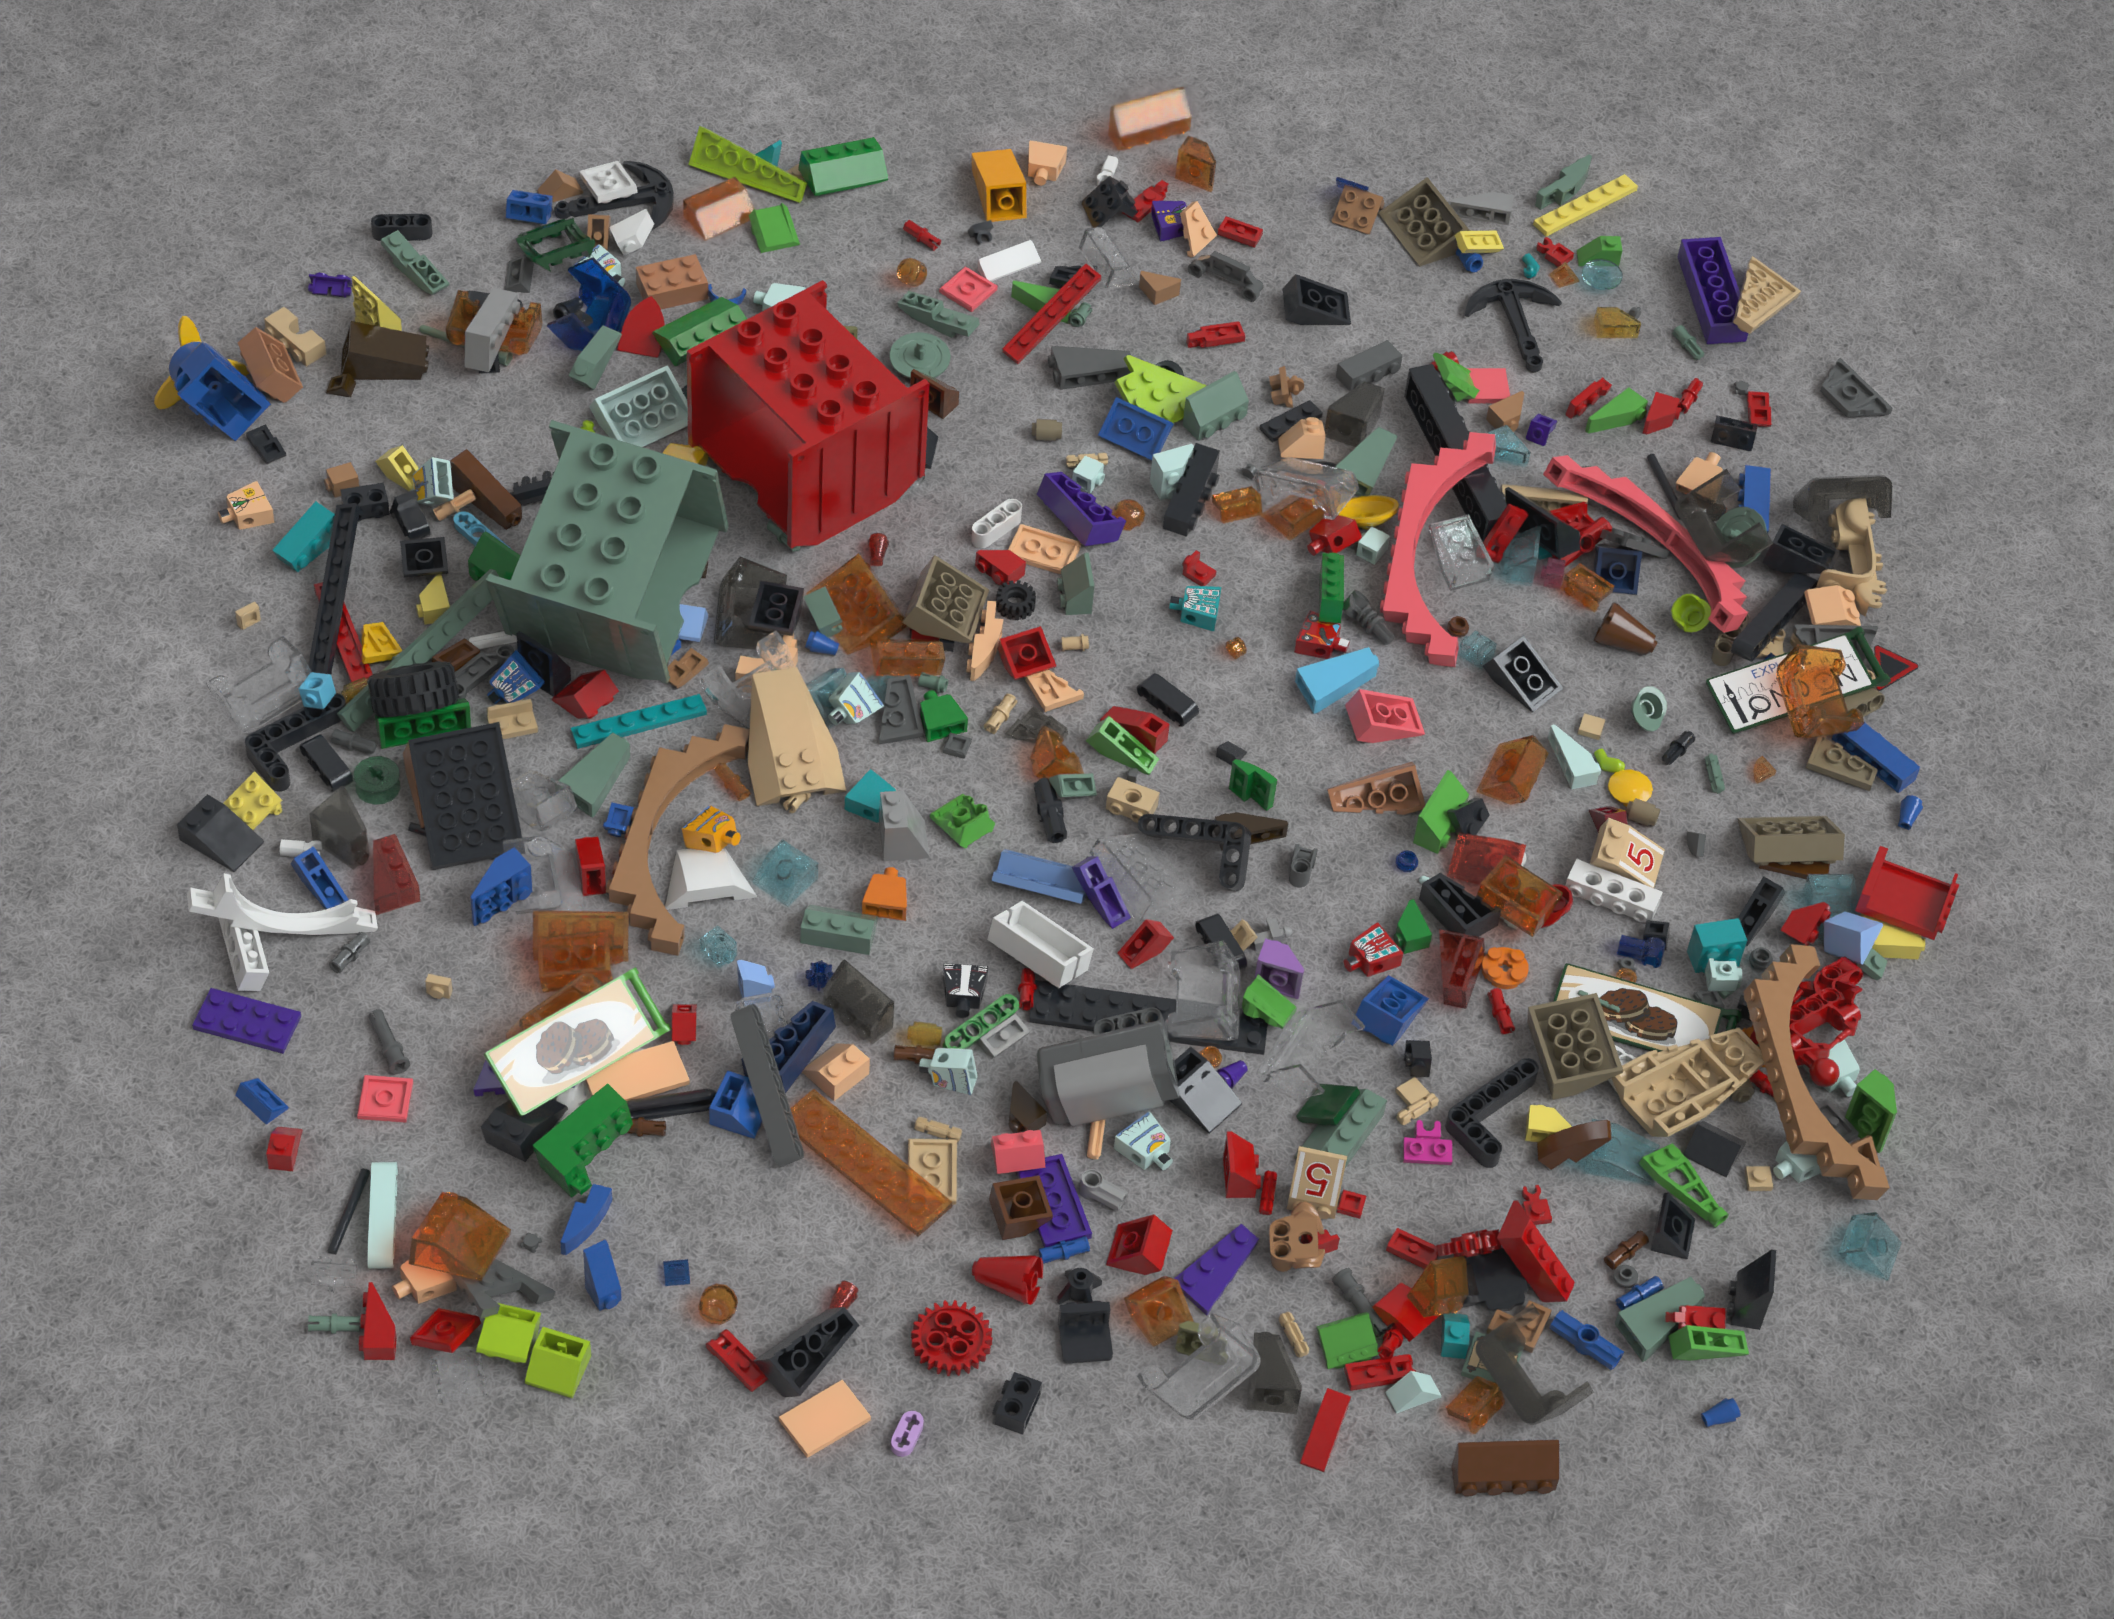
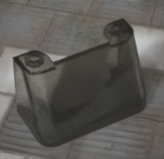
(1817, 493)
(736, 603)

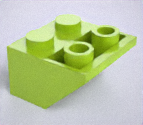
(509, 1333)
(558, 1362)

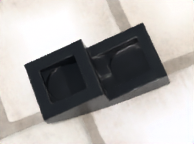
(265, 444)

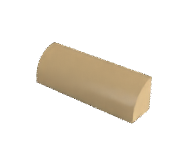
(1546, 497)

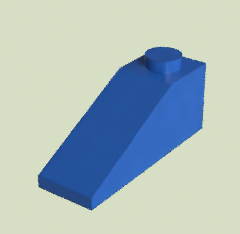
(318, 878)
(601, 1276)

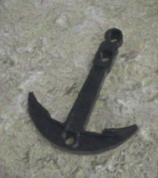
(658, 191)
(1508, 293)

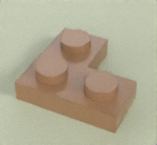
(1531, 1331)

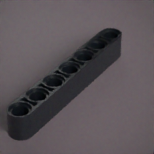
(1773, 617)

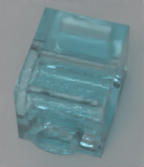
(1477, 649)
(717, 939)

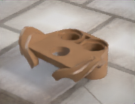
(1303, 1220)

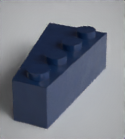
(800, 1041)

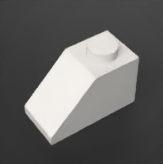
(632, 232)

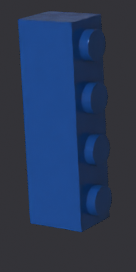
(1755, 490)
(1892, 765)

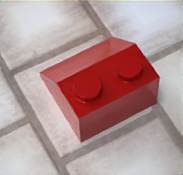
(1026, 653)
(587, 694)
(1240, 1167)
(1140, 1245)

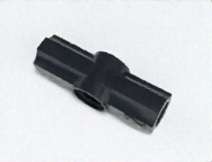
(1050, 810)

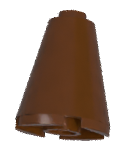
(1625, 632)

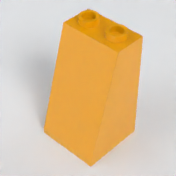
(1000, 185)

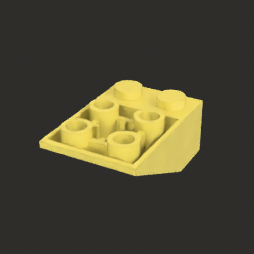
(371, 309)

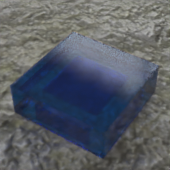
(676, 1272)

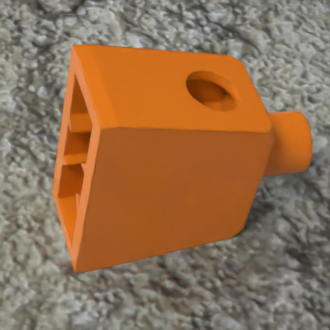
(886, 896)

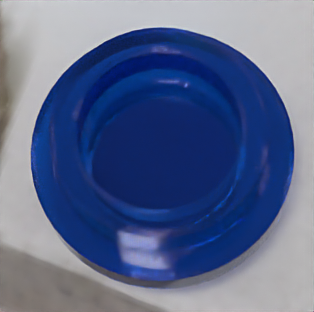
(1406, 861)

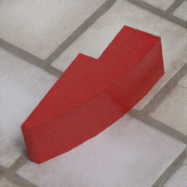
(1325, 1429)

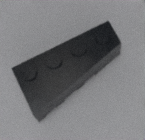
(1192, 490)
(804, 1353)

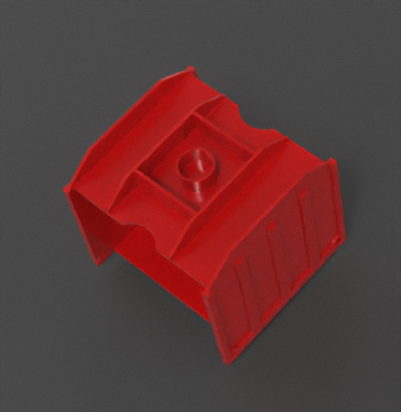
(806, 418)

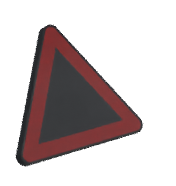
(1893, 665)

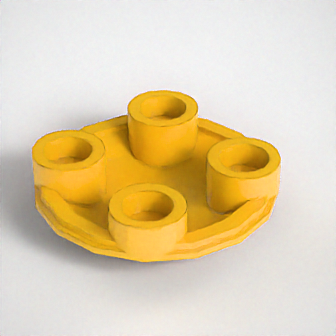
(1628, 785)

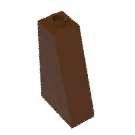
(490, 494)

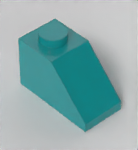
(1455, 1335)

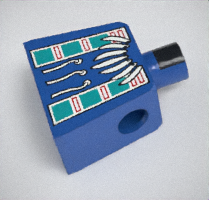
(514, 680)

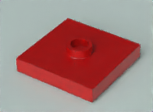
(445, 1330)

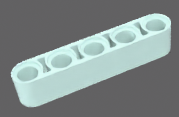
(382, 1215)

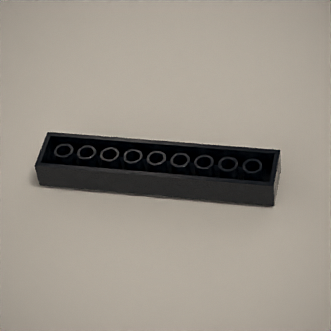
(1447, 429)

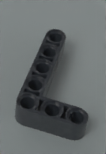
(265, 743)
(1204, 835)
(1485, 1105)

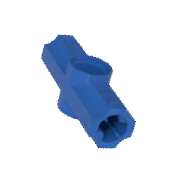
(1596, 1347)

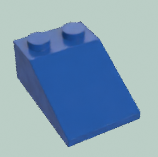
(1390, 1009)

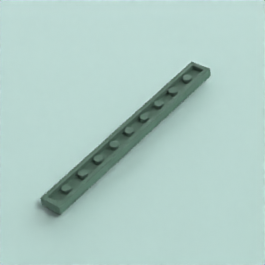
(426, 645)

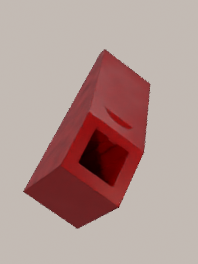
(1142, 725)
(379, 1329)

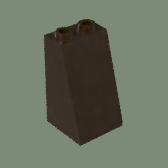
(383, 353)

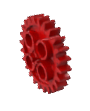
(1471, 1244)
(959, 1319)

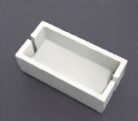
(1040, 944)

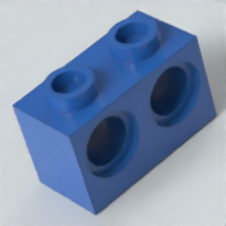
(529, 206)

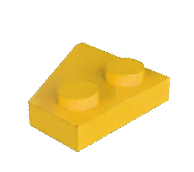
(378, 643)

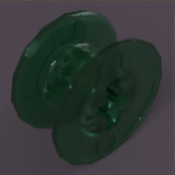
(377, 780)

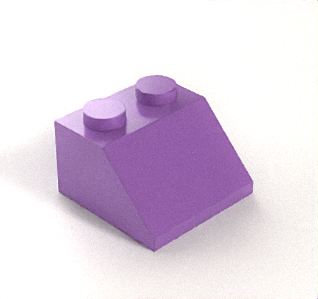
(1280, 968)

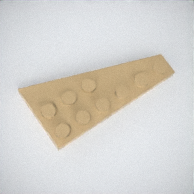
(1761, 296)

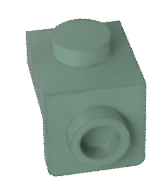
(1873, 965)

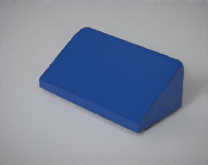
(261, 1100)

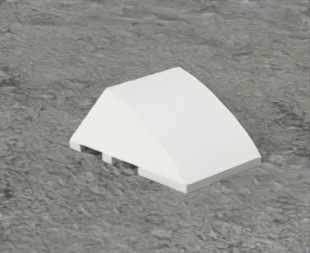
(705, 876)

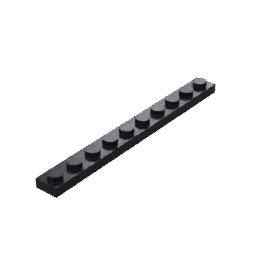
(334, 588)

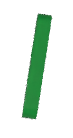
(980, 1024)

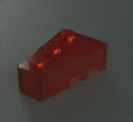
(393, 877)
(1460, 966)

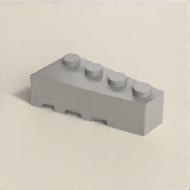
(489, 329)

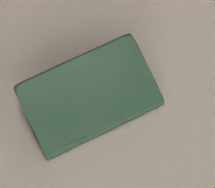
(1074, 785)

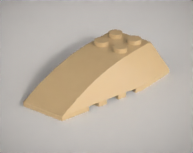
(789, 740)
(1687, 1081)

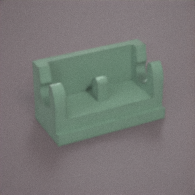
(824, 612)

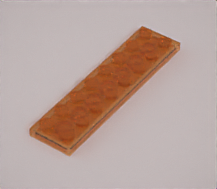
(868, 1164)

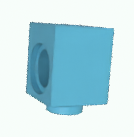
(317, 690)

